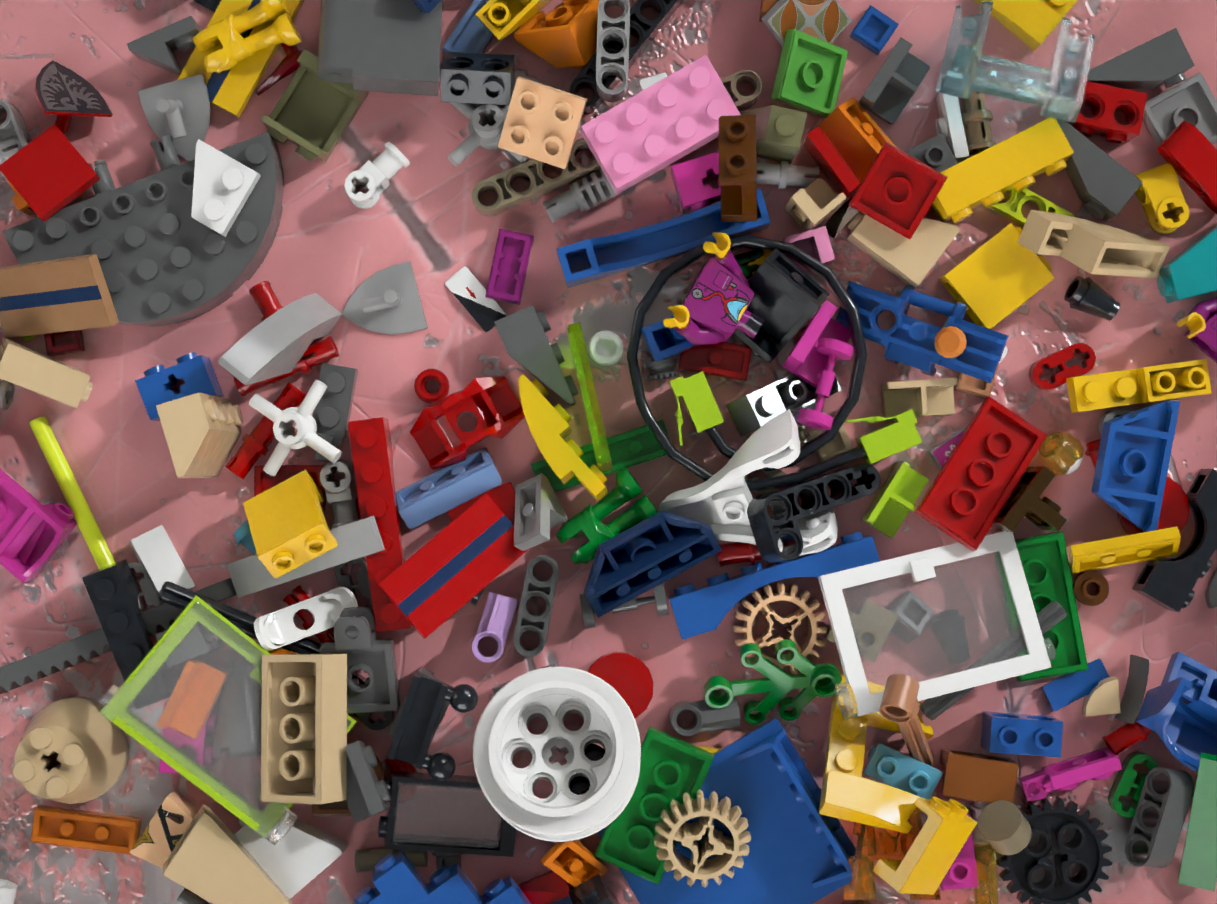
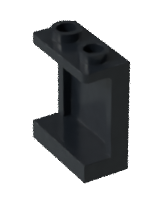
(784, 300)

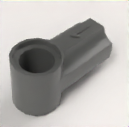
(706, 717)

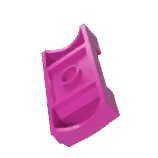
(29, 529)

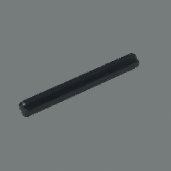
(181, 597)

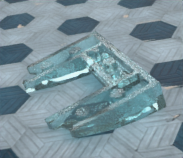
(1054, 89)

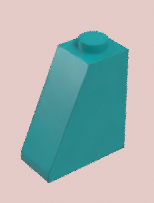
(1191, 271)

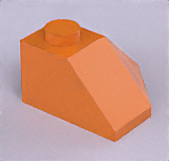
(564, 35)

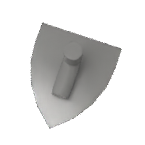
(179, 111)
(388, 302)

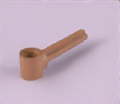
(902, 706)

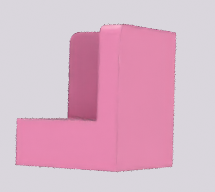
(815, 243)

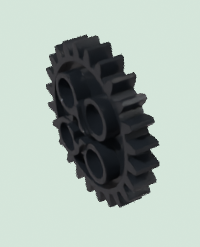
(1082, 849)

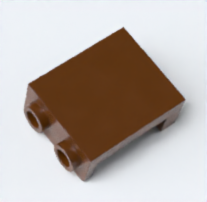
(738, 168)

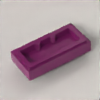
(509, 266)

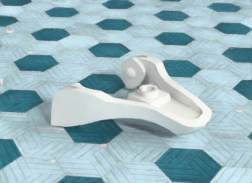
(725, 496)

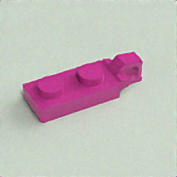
(1068, 773)

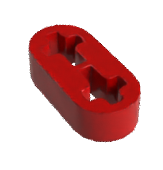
(1059, 359)

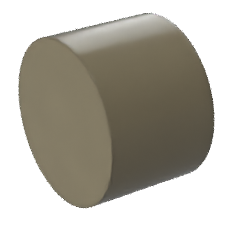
(1004, 827)

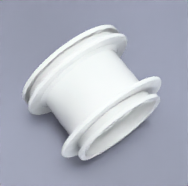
(553, 696)

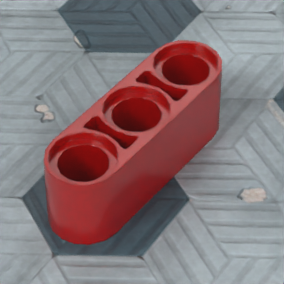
(1193, 161)

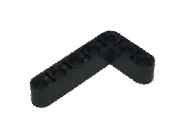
(643, 30)

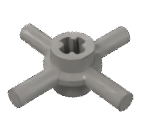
(484, 130)

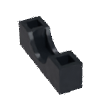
(1172, 580)
(118, 610)

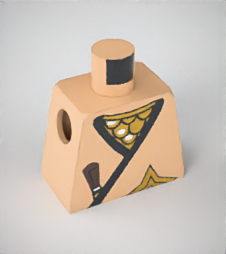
(165, 829)

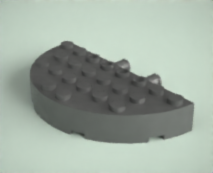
(150, 248)

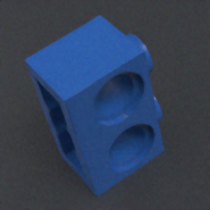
(1021, 734)

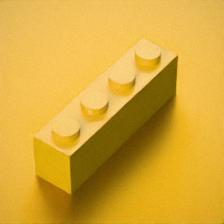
(1001, 168)

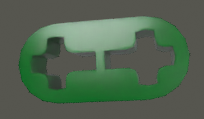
(1125, 780)

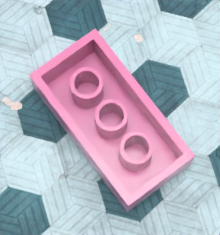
(659, 124)

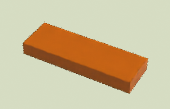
(85, 829)

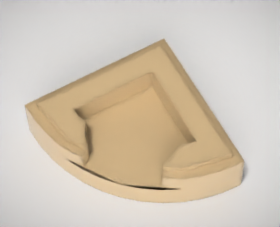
(1103, 698)

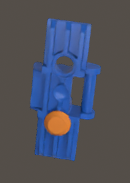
(922, 345)

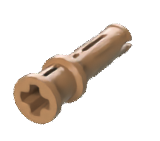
(977, 123)

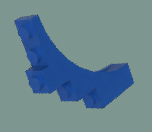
(401, 883)

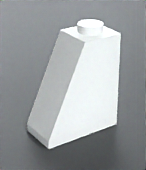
(296, 858)

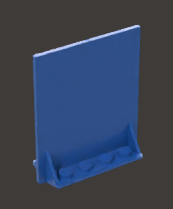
(792, 847)

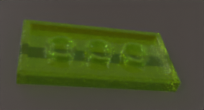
(589, 397)

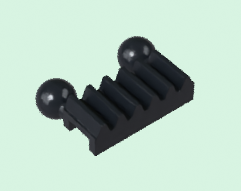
(420, 720)

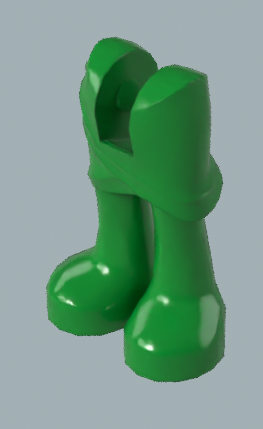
(590, 518)

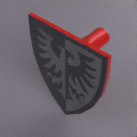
(67, 94)

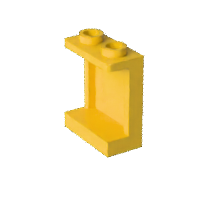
(997, 278)
(289, 524)
(932, 849)

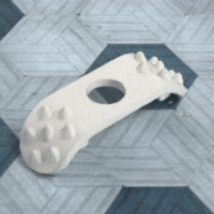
(279, 630)

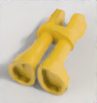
(238, 48)

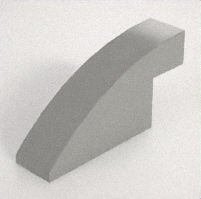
(280, 340)
(353, 540)

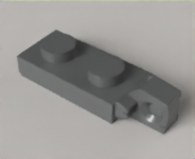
(335, 405)

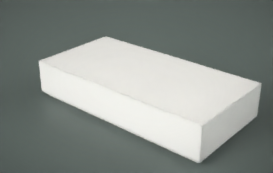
(160, 559)

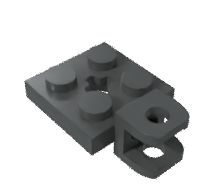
(376, 657)

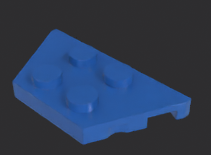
(1136, 462)

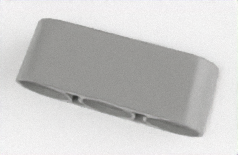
(612, 64)

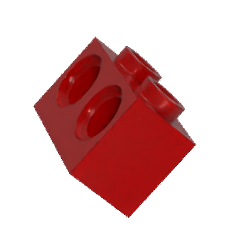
(1103, 102)

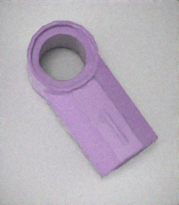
(495, 623)

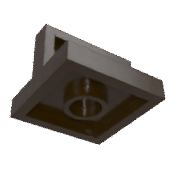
(1026, 503)

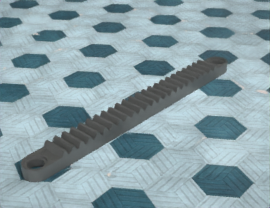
(95, 643)

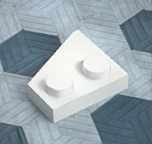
(219, 188)

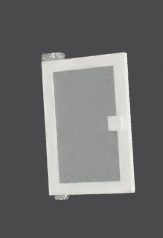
(936, 617)

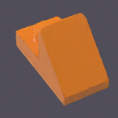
(573, 862)

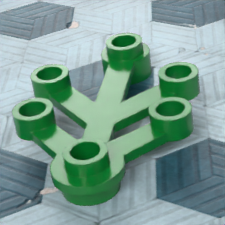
(776, 684)

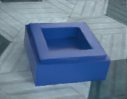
(874, 30)

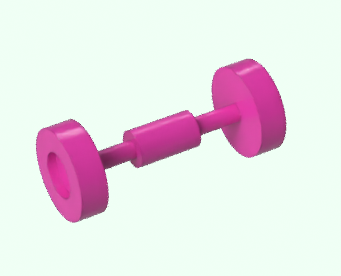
(834, 350)

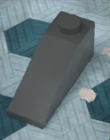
(1146, 65)
(1096, 176)

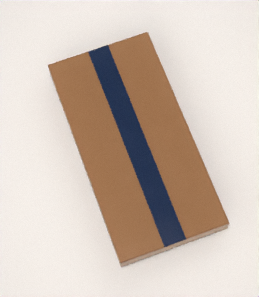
(54, 297)

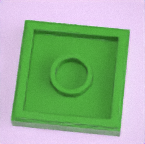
(809, 73)

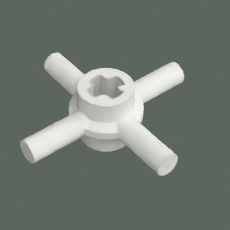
(305, 425)

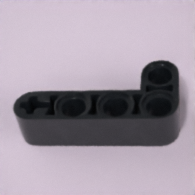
(814, 499)

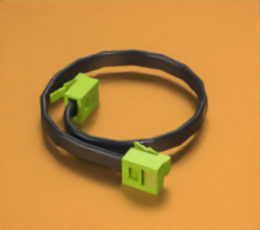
(704, 410)

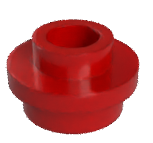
(420, 386)

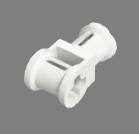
(375, 176)

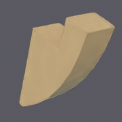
(1093, 245)

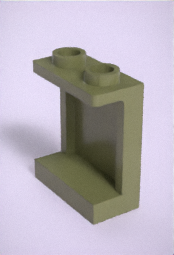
(313, 111)

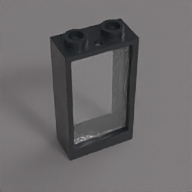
(443, 817)

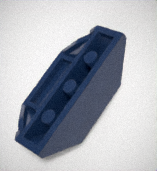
(646, 558)

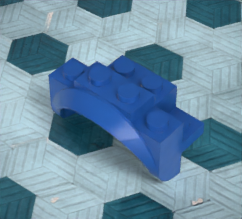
(1188, 722)

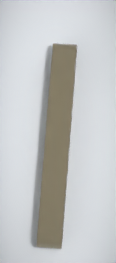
(542, 185)

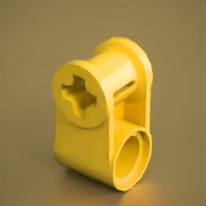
(1162, 194)

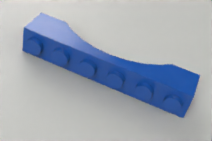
(653, 243)
(706, 606)

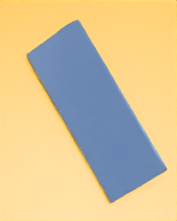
(447, 488)

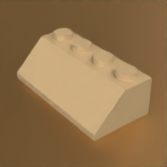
(200, 433)
(304, 728)

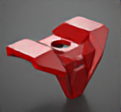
(437, 426)

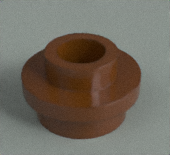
(1080, 585)

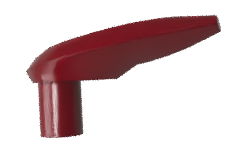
(285, 67)

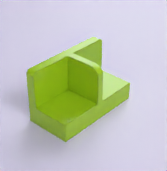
(895, 499)

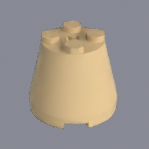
(71, 752)

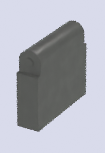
(380, 45)

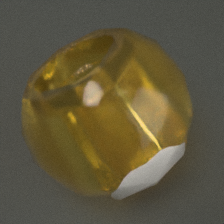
(1061, 453)

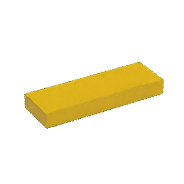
(1124, 550)

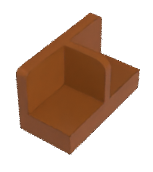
(978, 776)

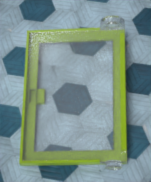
(200, 713)

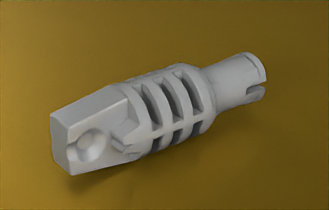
(582, 195)

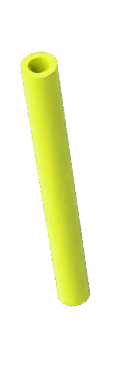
(71, 492)

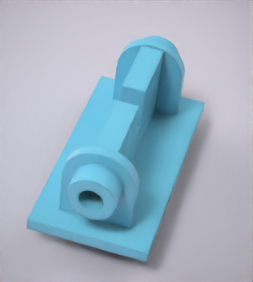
(902, 771)

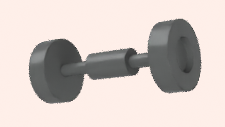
(658, 598)

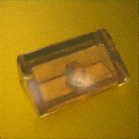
(987, 875)

